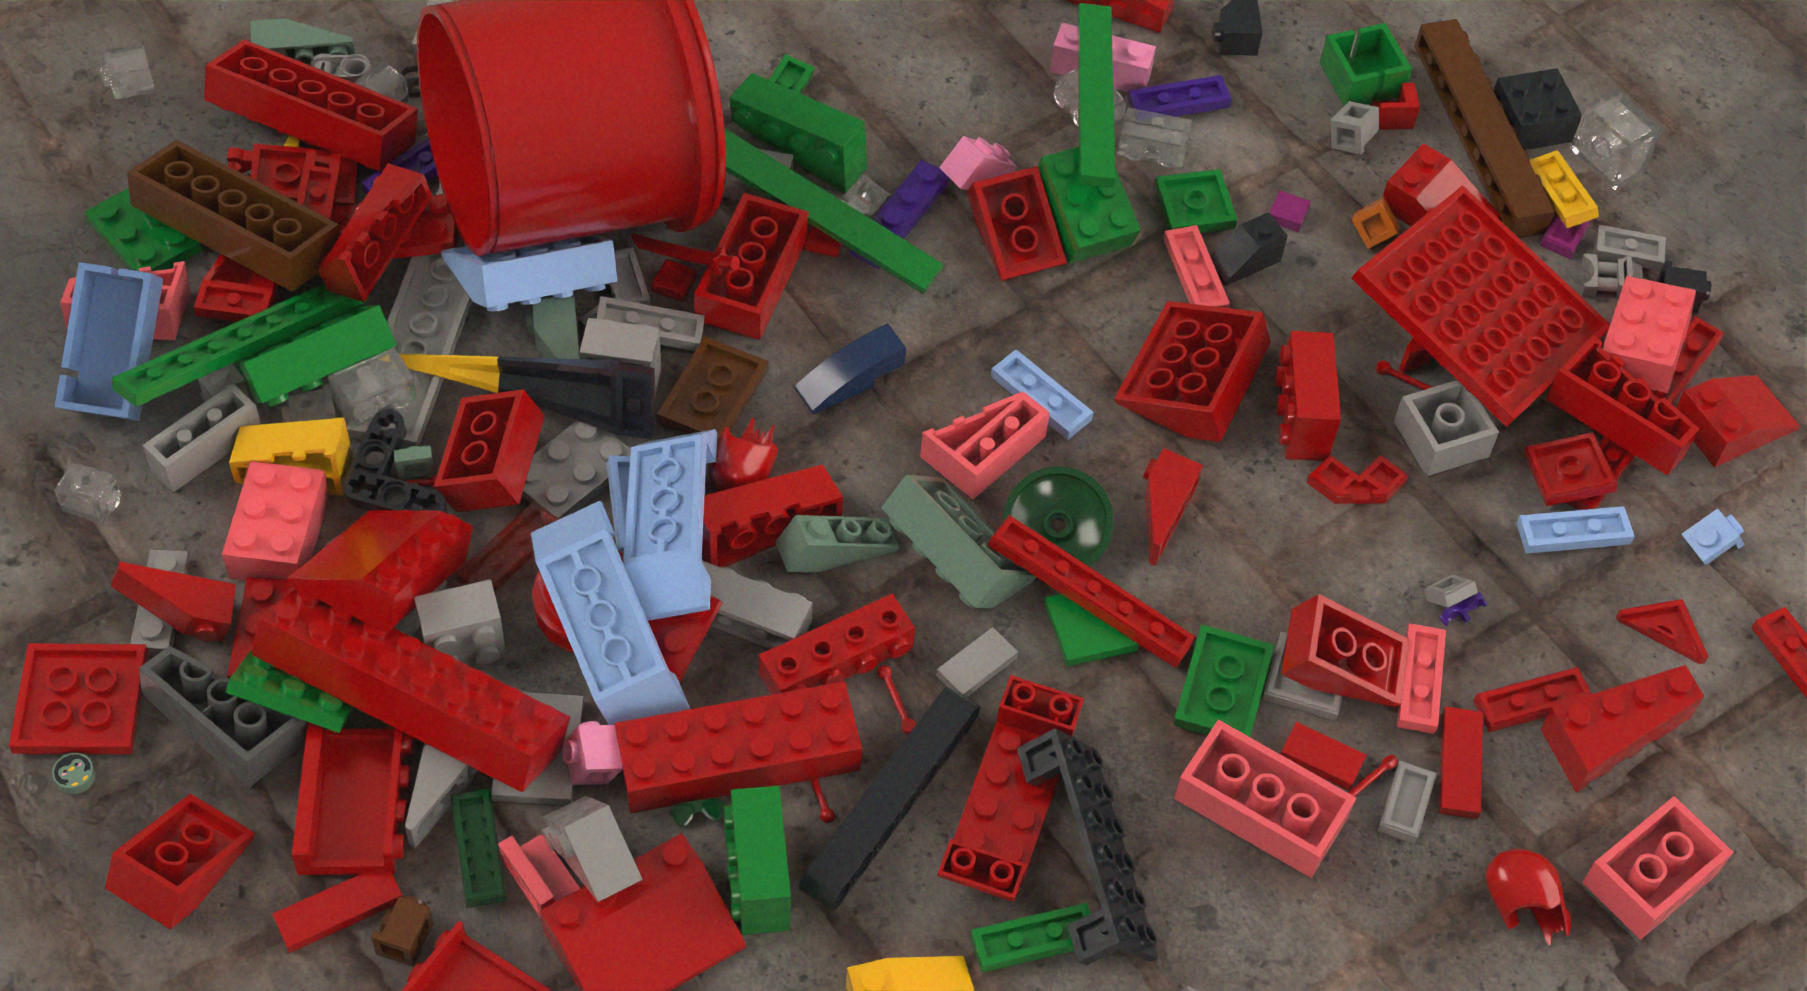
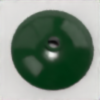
(1070, 498)

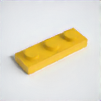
(1564, 189)

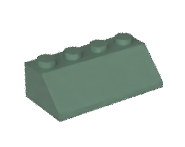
(954, 540)

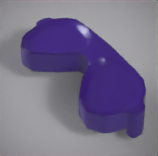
(1462, 608)

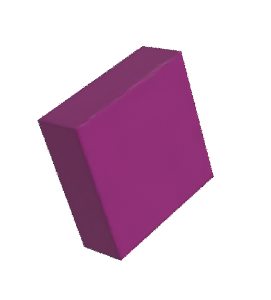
(1289, 210)

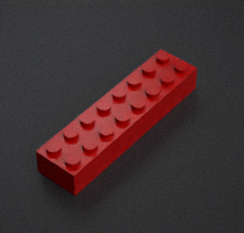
(413, 688)

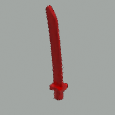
(717, 260)

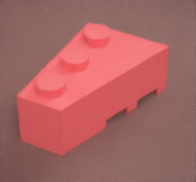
(172, 302)

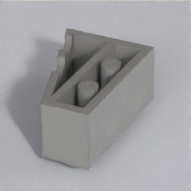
(592, 846)

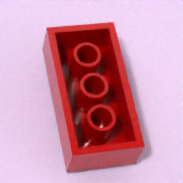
(768, 243)

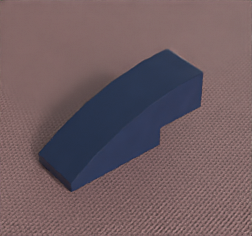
(852, 369)

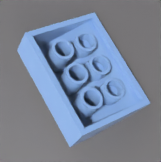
(534, 271)

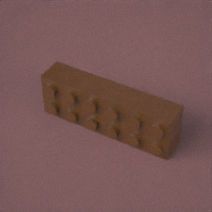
(232, 214)

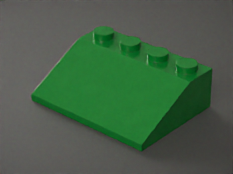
(315, 354)

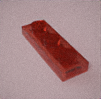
(507, 550)

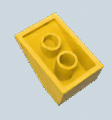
(910, 974)

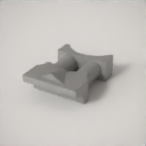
(1621, 269)

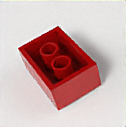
(1308, 396)
(489, 451)

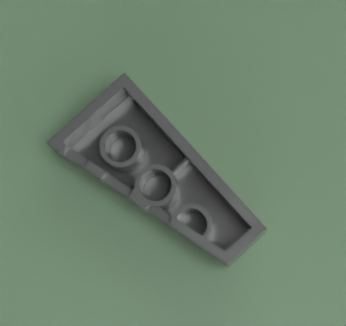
(233, 730)

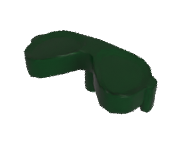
(684, 811)

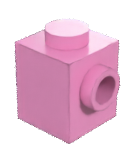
(592, 754)

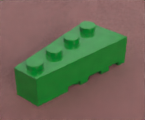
(794, 124)

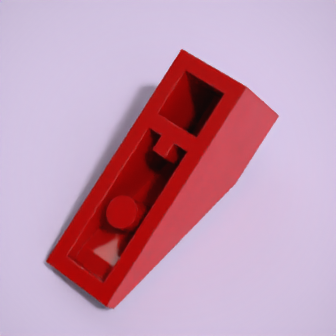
(1167, 495)
(183, 601)

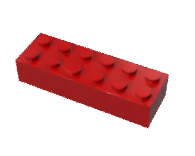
(310, 104)
(738, 746)

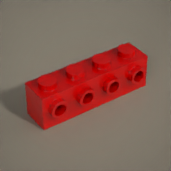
(839, 648)

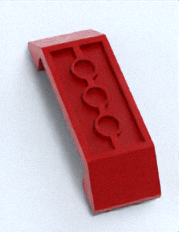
(1004, 810)

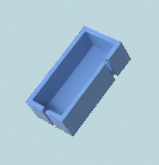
(106, 335)

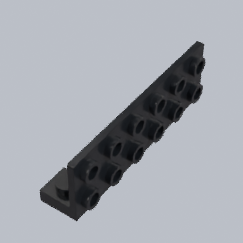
(1122, 917)

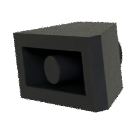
(1238, 28)
(1249, 249)

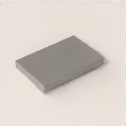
(554, 783)

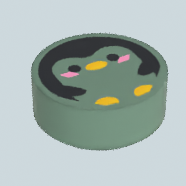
(73, 773)

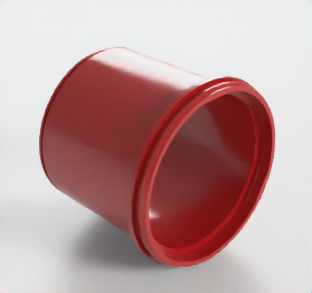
(570, 117)

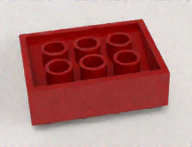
(1195, 368)
(385, 563)
(649, 932)

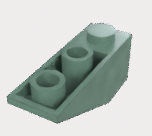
(299, 40)
(833, 541)

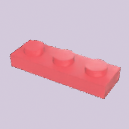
(1195, 267)
(1422, 679)

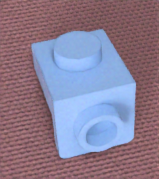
(1714, 536)

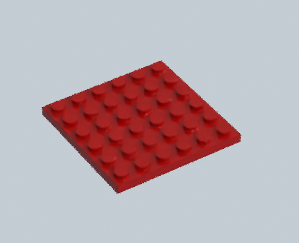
(1481, 303)

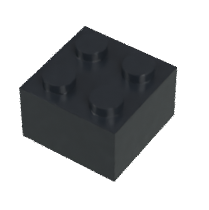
(1539, 108)

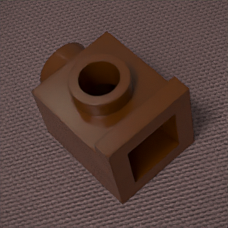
(403, 931)

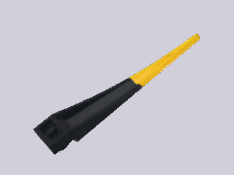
(592, 391)

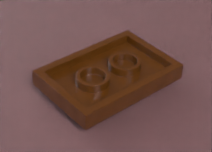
(712, 389)

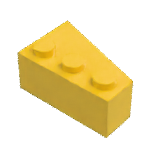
(303, 444)

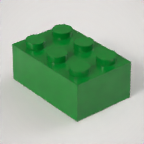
(1086, 216)
(757, 860)

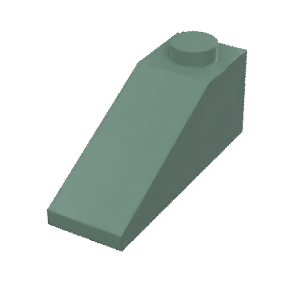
(554, 328)

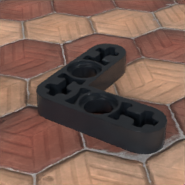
(376, 475)

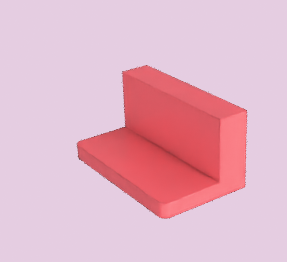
(537, 871)

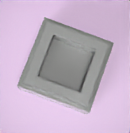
(1450, 590)

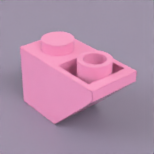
(976, 161)

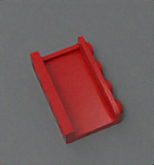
(351, 801)

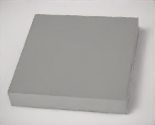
(1294, 695)

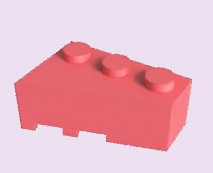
(987, 444)

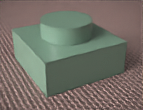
(414, 462)

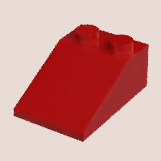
(1424, 183)
(1016, 223)
(1734, 416)
(1344, 653)
(176, 860)

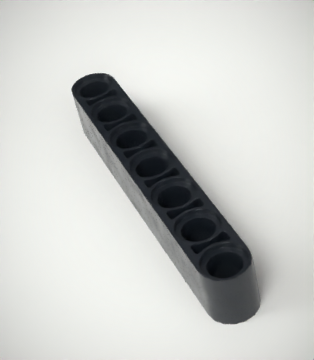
(889, 799)

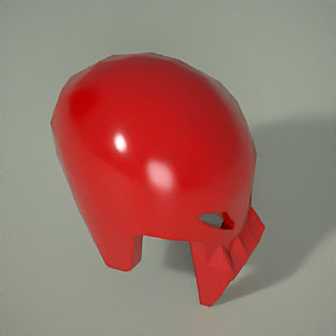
(742, 459)
(1528, 882)

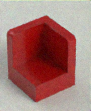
(1399, 113)

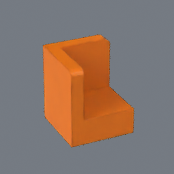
(1375, 223)

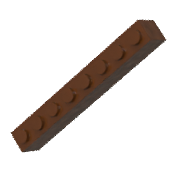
(1484, 128)

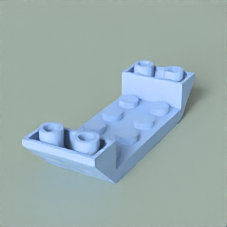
(667, 524)
(604, 618)

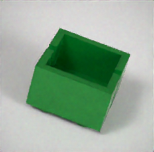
(1372, 70)

